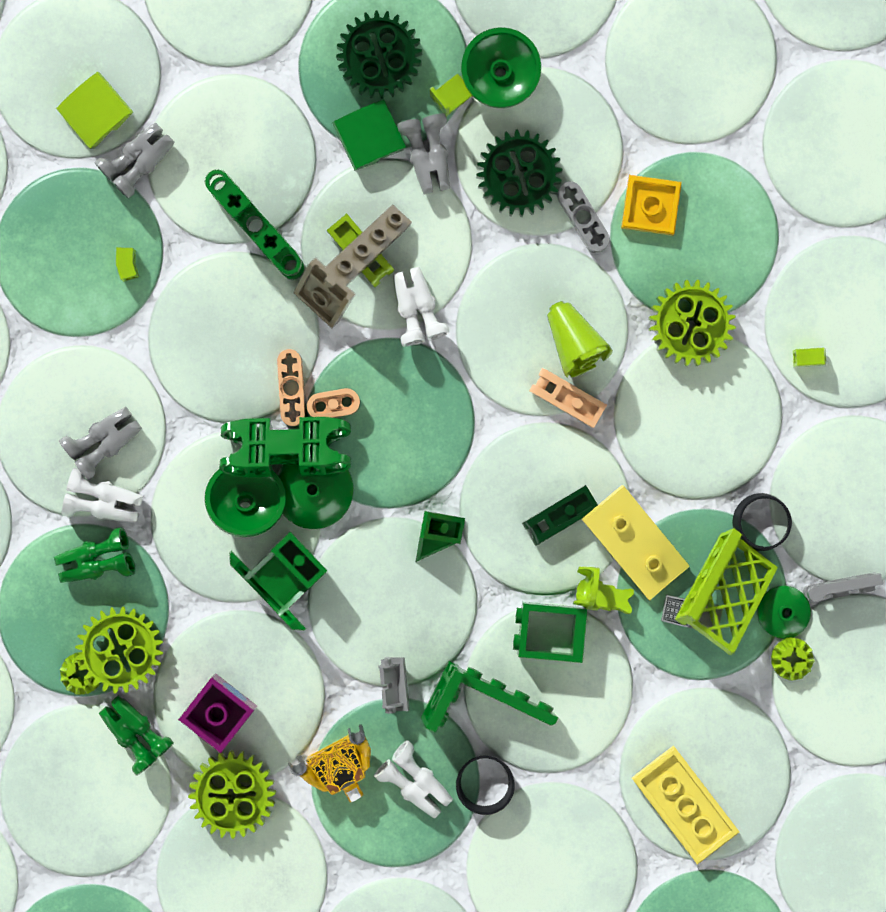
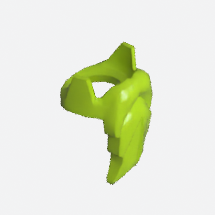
(596, 595)

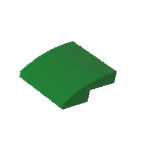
(369, 134)

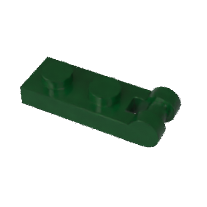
(561, 514)

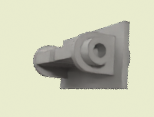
(394, 675)

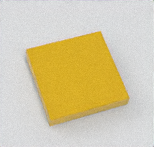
(651, 205)

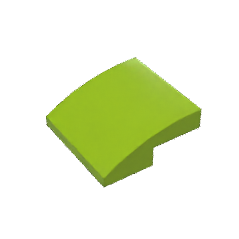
(94, 110)

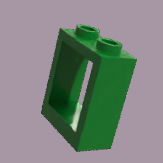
(578, 632)

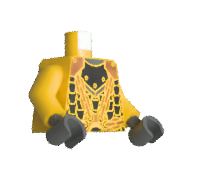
(337, 765)

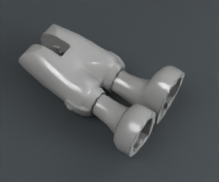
(137, 150)
(429, 161)
(103, 432)

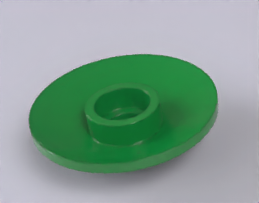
(771, 610)

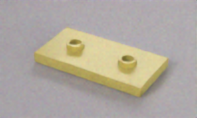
(635, 542)
(685, 805)

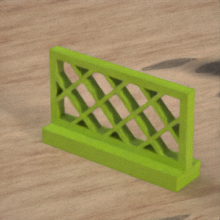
(707, 581)

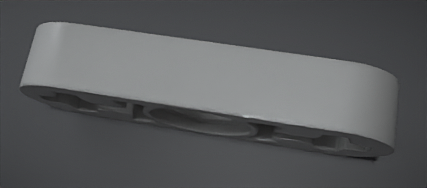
(567, 203)

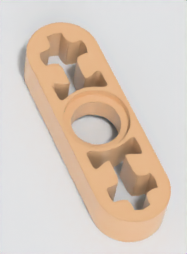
(296, 367)

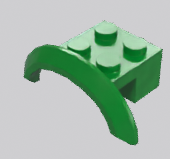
(282, 576)

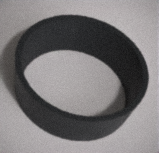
(739, 512)
(491, 809)

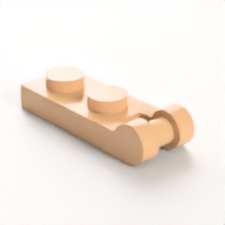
(569, 398)

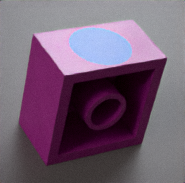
(217, 712)

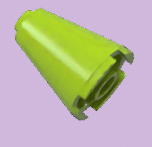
(576, 340)

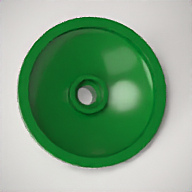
(503, 50)
(227, 493)
(316, 510)

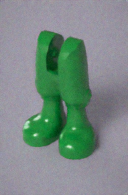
(86, 558)
(126, 729)

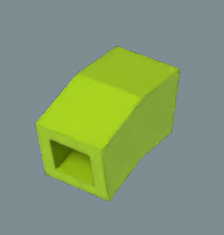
(126, 263)
(809, 357)

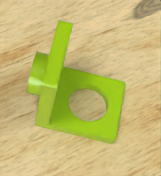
(450, 95)

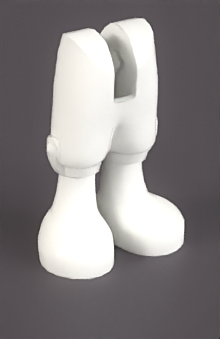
(417, 299)
(109, 499)
(421, 787)

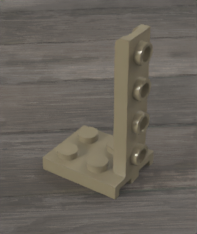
(326, 287)

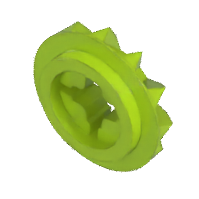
(785, 649)
(74, 684)

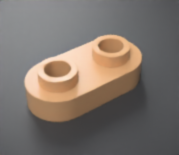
(333, 403)

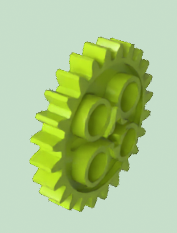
(714, 332)
(96, 661)
(234, 818)

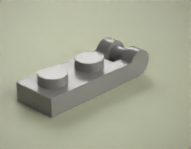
(841, 587)

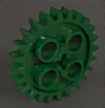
(401, 47)
(541, 166)

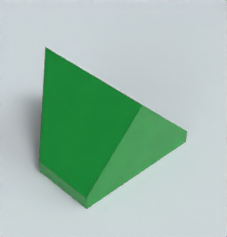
(438, 533)

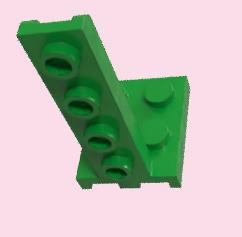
(448, 691)

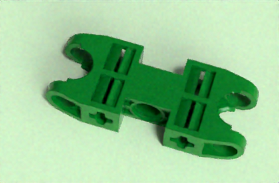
(247, 212)
(285, 447)

